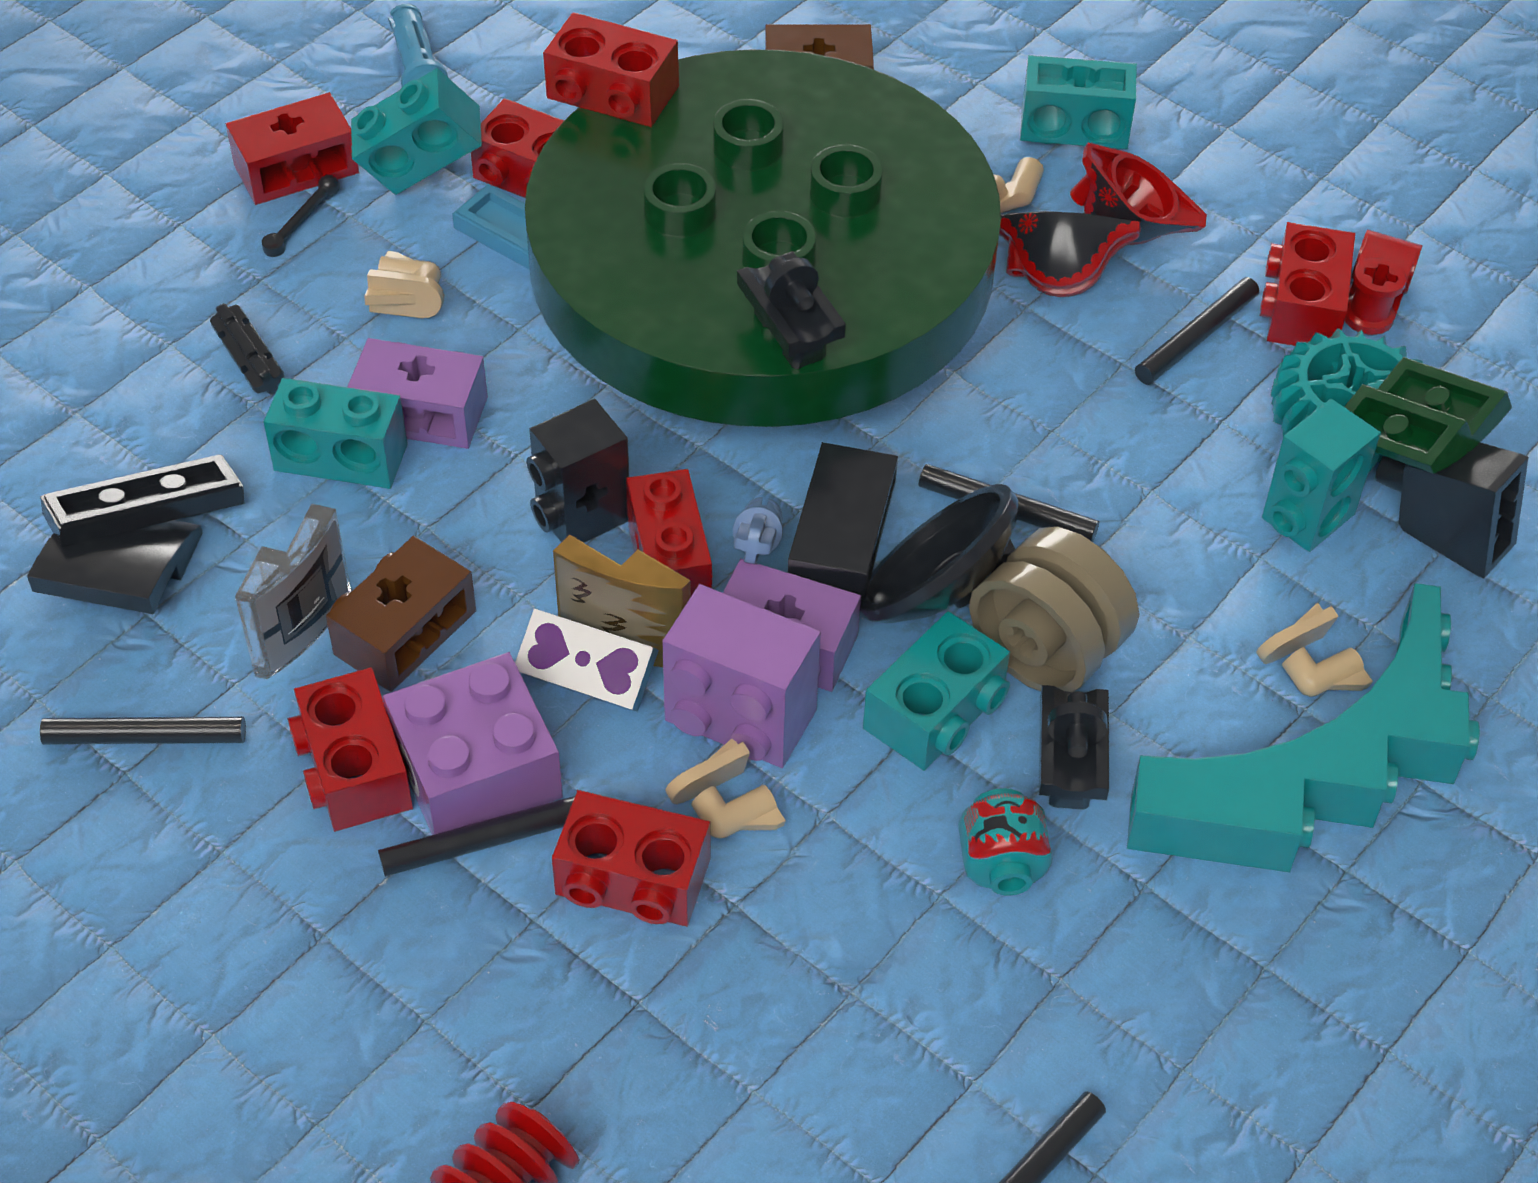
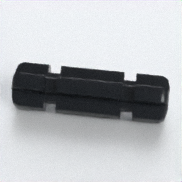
(247, 348)

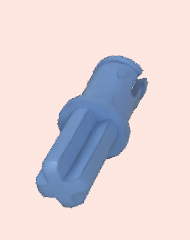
(758, 529)

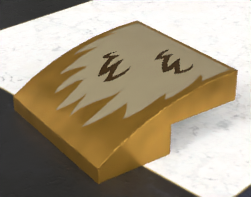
(626, 600)

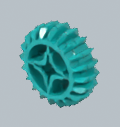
(1327, 371)

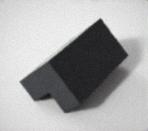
(843, 517)

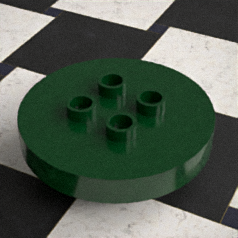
(749, 161)

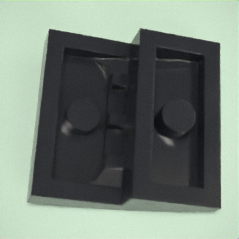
(117, 569)

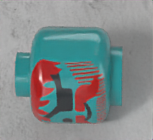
(1005, 841)

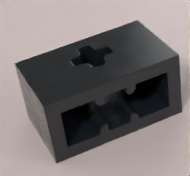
(579, 473)

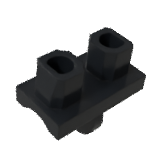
(793, 307)
(1073, 746)

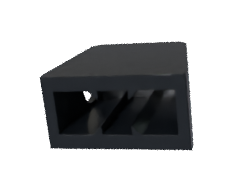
(1465, 509)

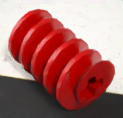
(510, 1151)

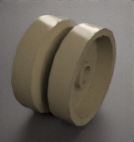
(1056, 608)

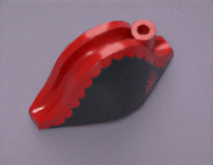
(1134, 190)
(1063, 250)

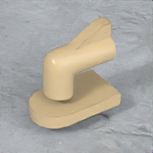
(404, 287)
(1337, 672)
(748, 812)

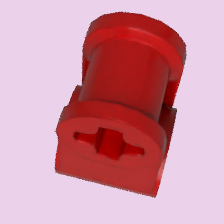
(1379, 281)

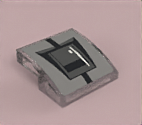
(292, 591)

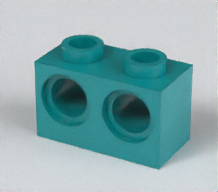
(1078, 101)
(416, 131)
(336, 433)
(1320, 474)
(947, 676)

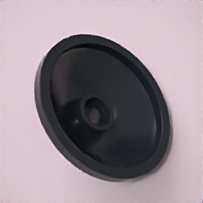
(943, 558)

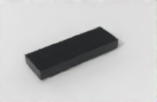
(141, 500)

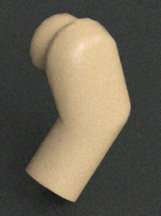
(1023, 185)

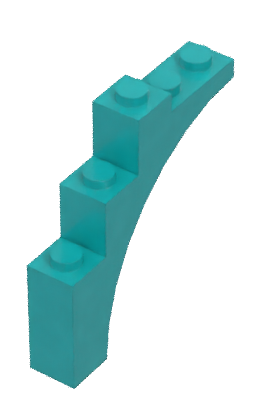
(1265, 801)

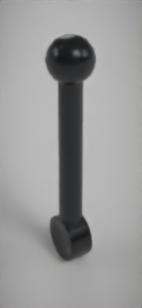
(274, 243)

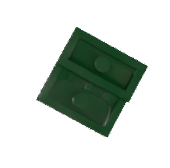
(1429, 414)

